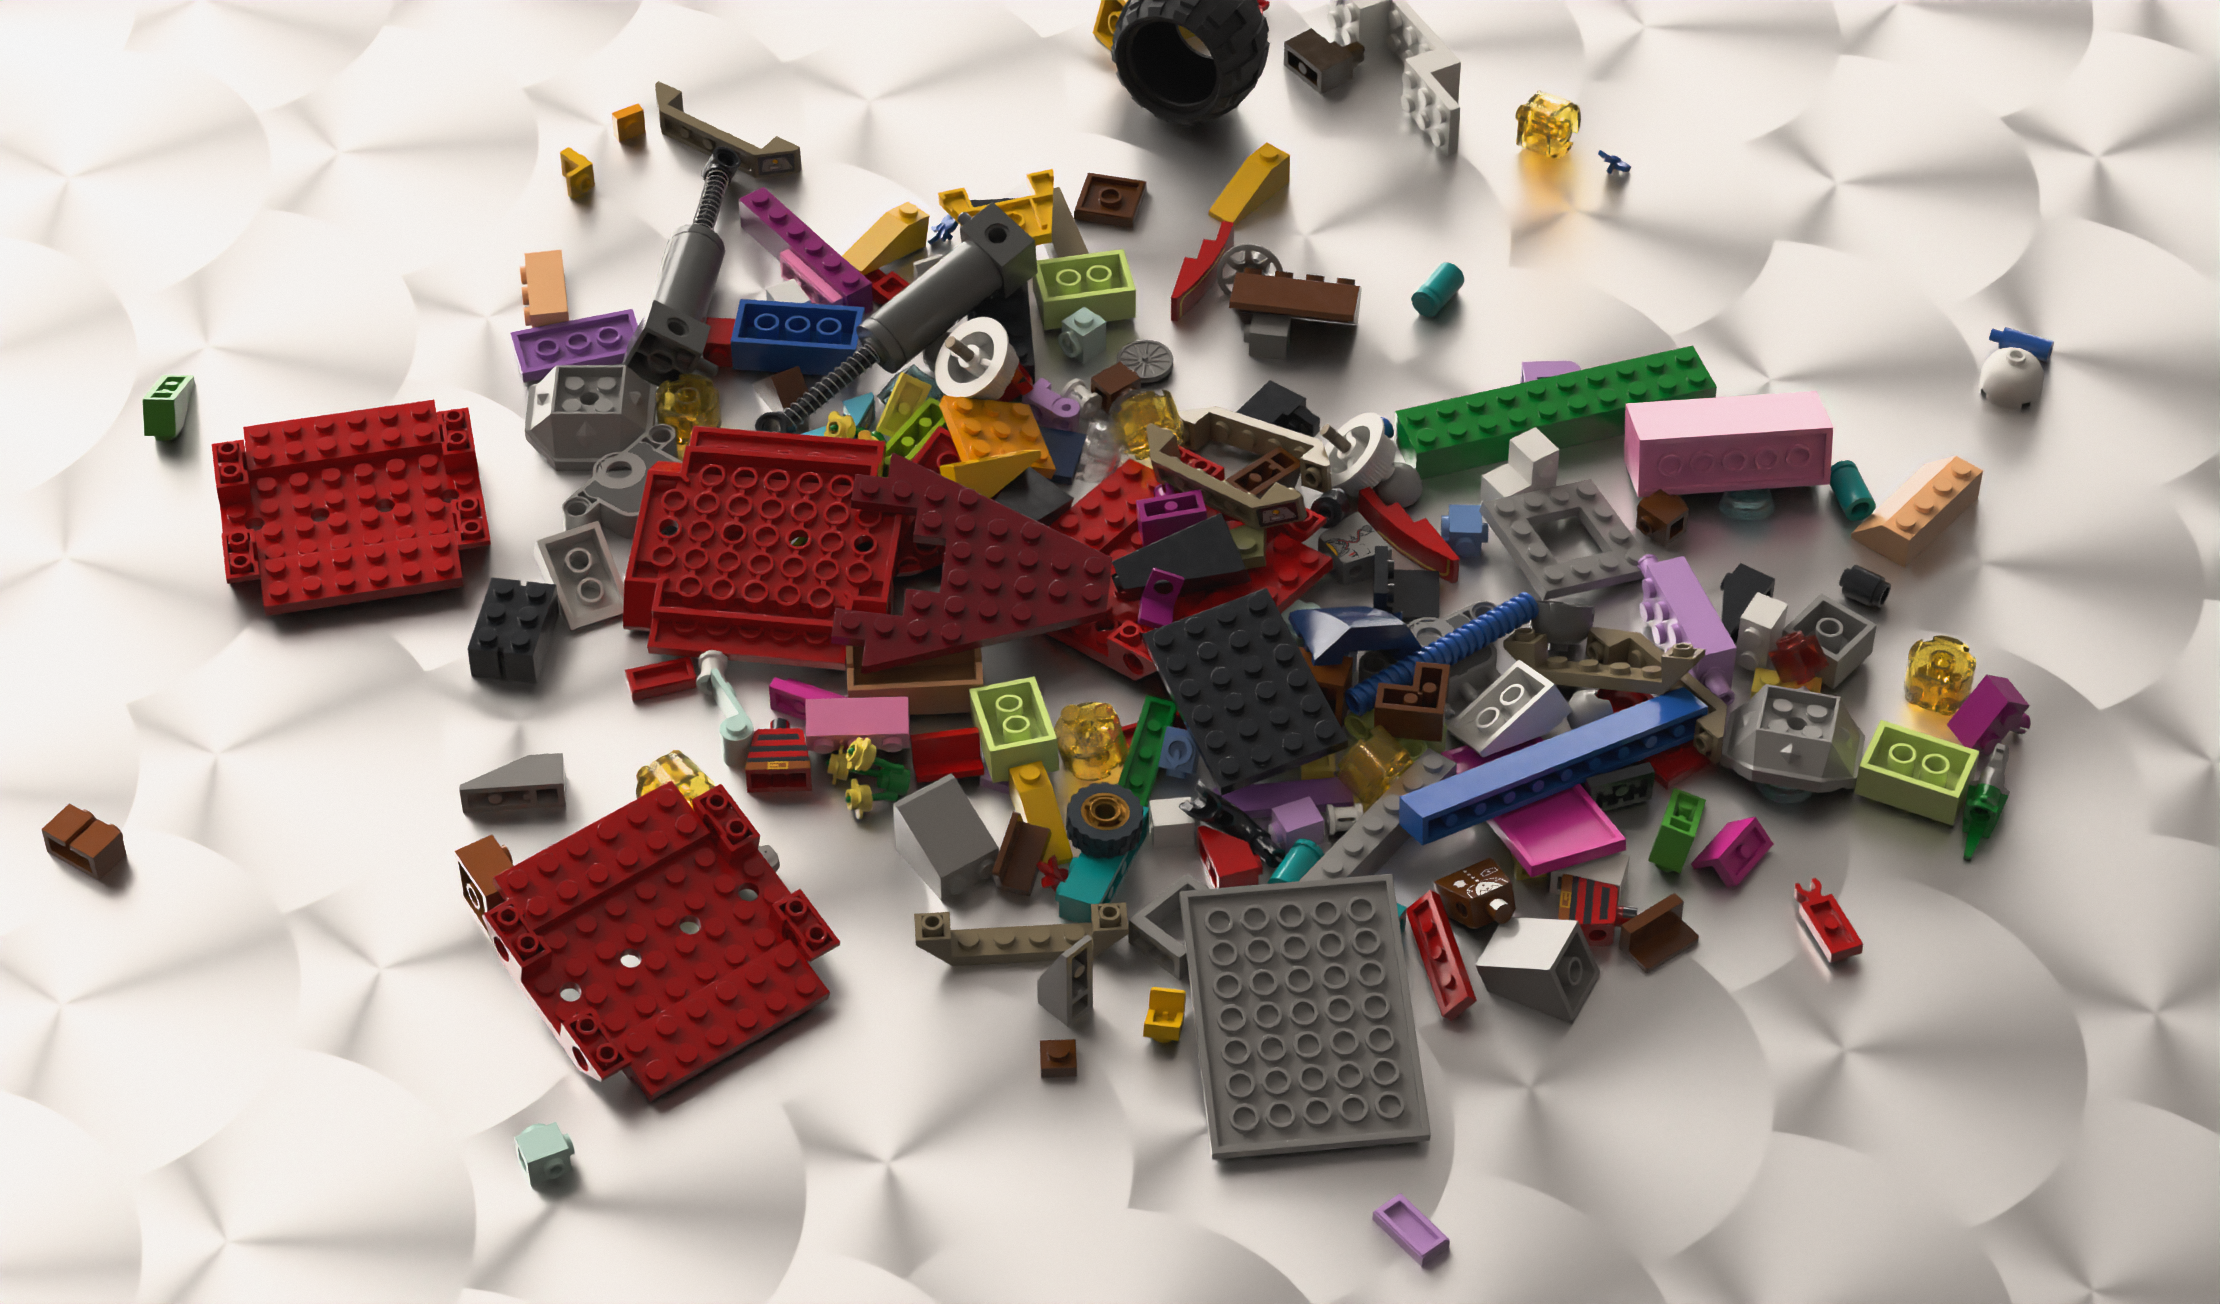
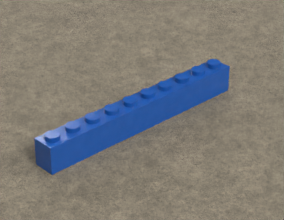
(1550, 766)

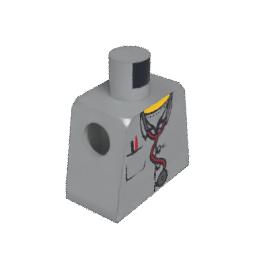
(1352, 549)

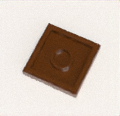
(1110, 200)

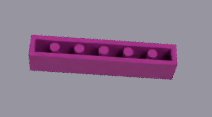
(781, 229)

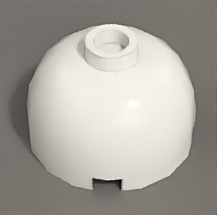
(2012, 378)

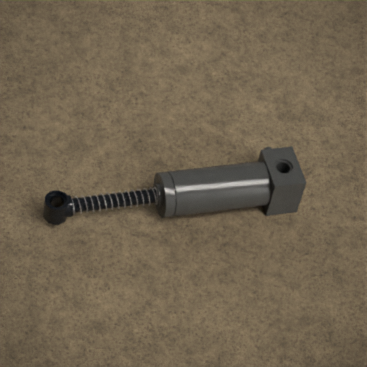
(990, 258)
(673, 327)

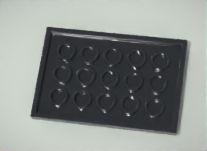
(1244, 691)

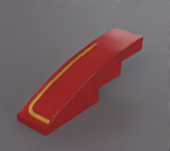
(1201, 273)
(1412, 539)

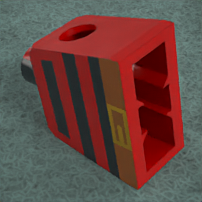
(778, 760)
(1594, 908)

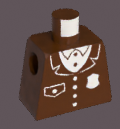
(1477, 894)

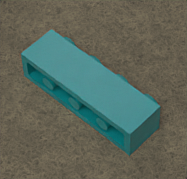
(1094, 880)

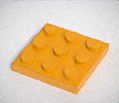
(993, 429)

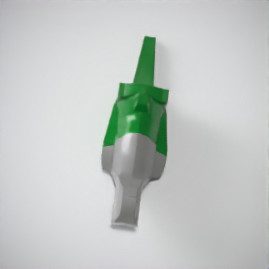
(1985, 800)

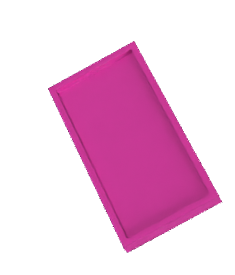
(1550, 831)

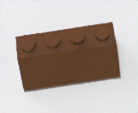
(1296, 297)

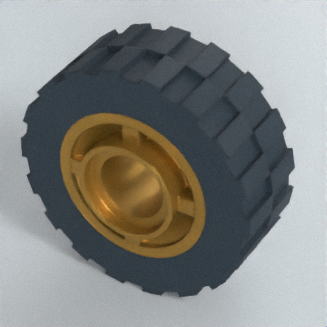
(1104, 820)

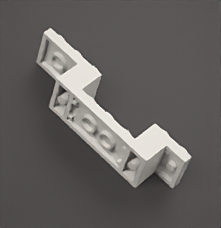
(1430, 67)

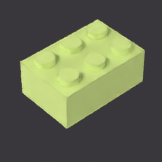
(1087, 280)
(1013, 726)
(1916, 772)

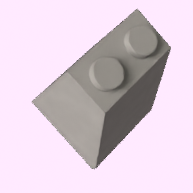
(944, 838)
(1540, 965)

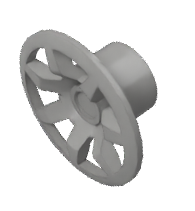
(1254, 257)

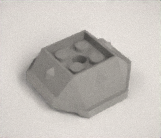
(587, 413)
(1794, 740)

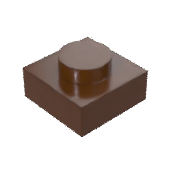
(1058, 1058)

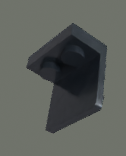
(1404, 590)
(1622, 786)

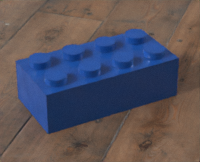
(792, 334)

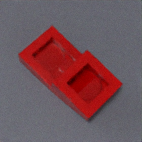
(885, 286)

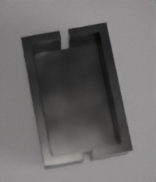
(518, 624)

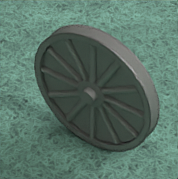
(1147, 358)

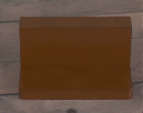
(1017, 858)
(1657, 934)

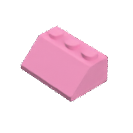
(845, 719)

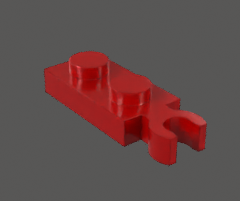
(1827, 922)

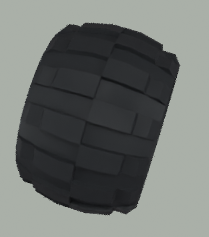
(1174, 77)

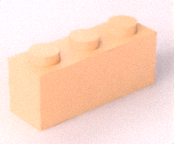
(544, 288)

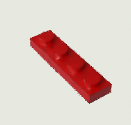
(1441, 955)

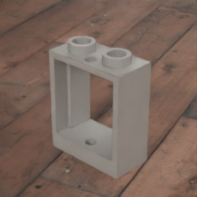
(1155, 942)

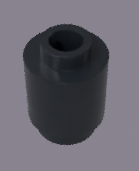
(1336, 503)
(1864, 586)

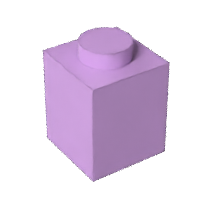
(1296, 821)

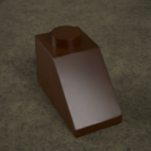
(781, 389)

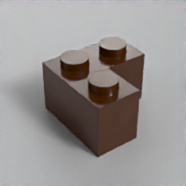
(1418, 709)

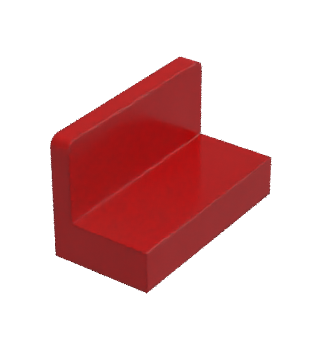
(946, 753)

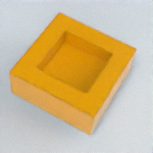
(628, 122)

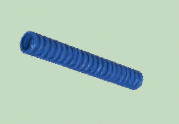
(1447, 649)

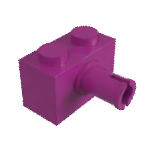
(1168, 513)
(1990, 714)

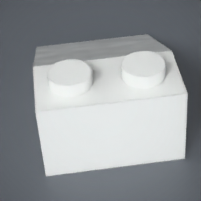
(584, 575)
(1510, 712)

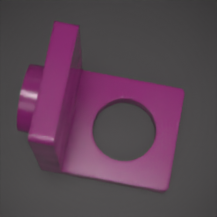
(1158, 608)

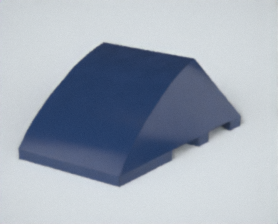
(1348, 629)

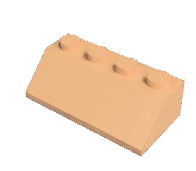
(1920, 509)

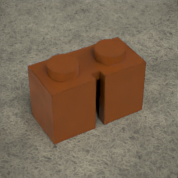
(84, 841)

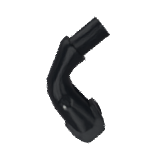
(1231, 820)

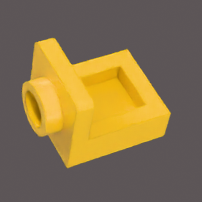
(577, 171)
(1165, 1014)

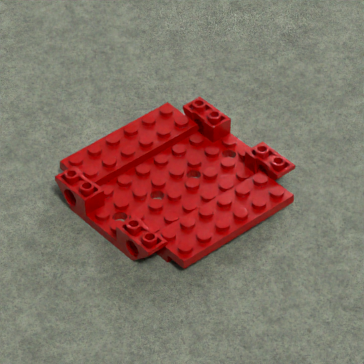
(348, 471)
(1109, 524)
(759, 593)
(625, 893)

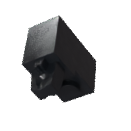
(1282, 408)

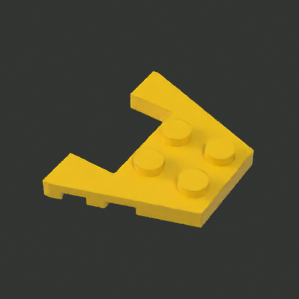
(1031, 212)

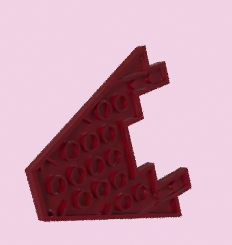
(998, 579)

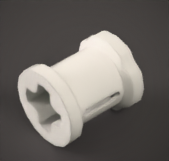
(1083, 397)
(707, 661)
(1334, 813)

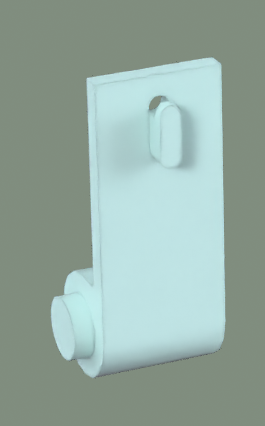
(737, 728)

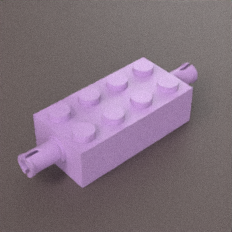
(1683, 614)

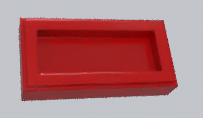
(661, 678)

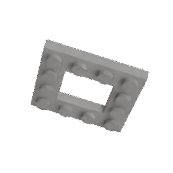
(1513, 520)

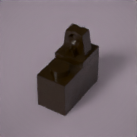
(1320, 62)

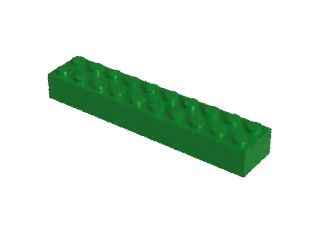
(1564, 407)

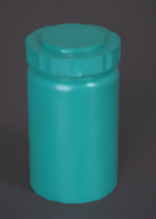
(1437, 289)
(1851, 491)
(1297, 862)

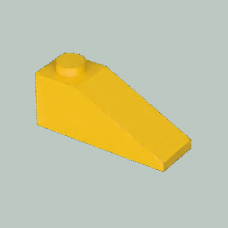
(1253, 184)
(889, 238)
(990, 473)
(1035, 800)

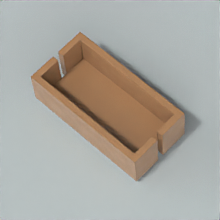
(931, 685)

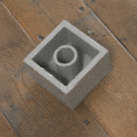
(1841, 633)

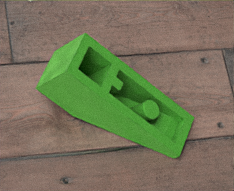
(167, 406)
(1676, 831)

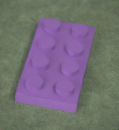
(574, 342)

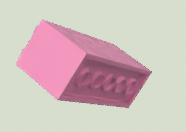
(1728, 443)

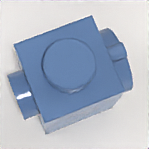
(1464, 529)
(1179, 753)

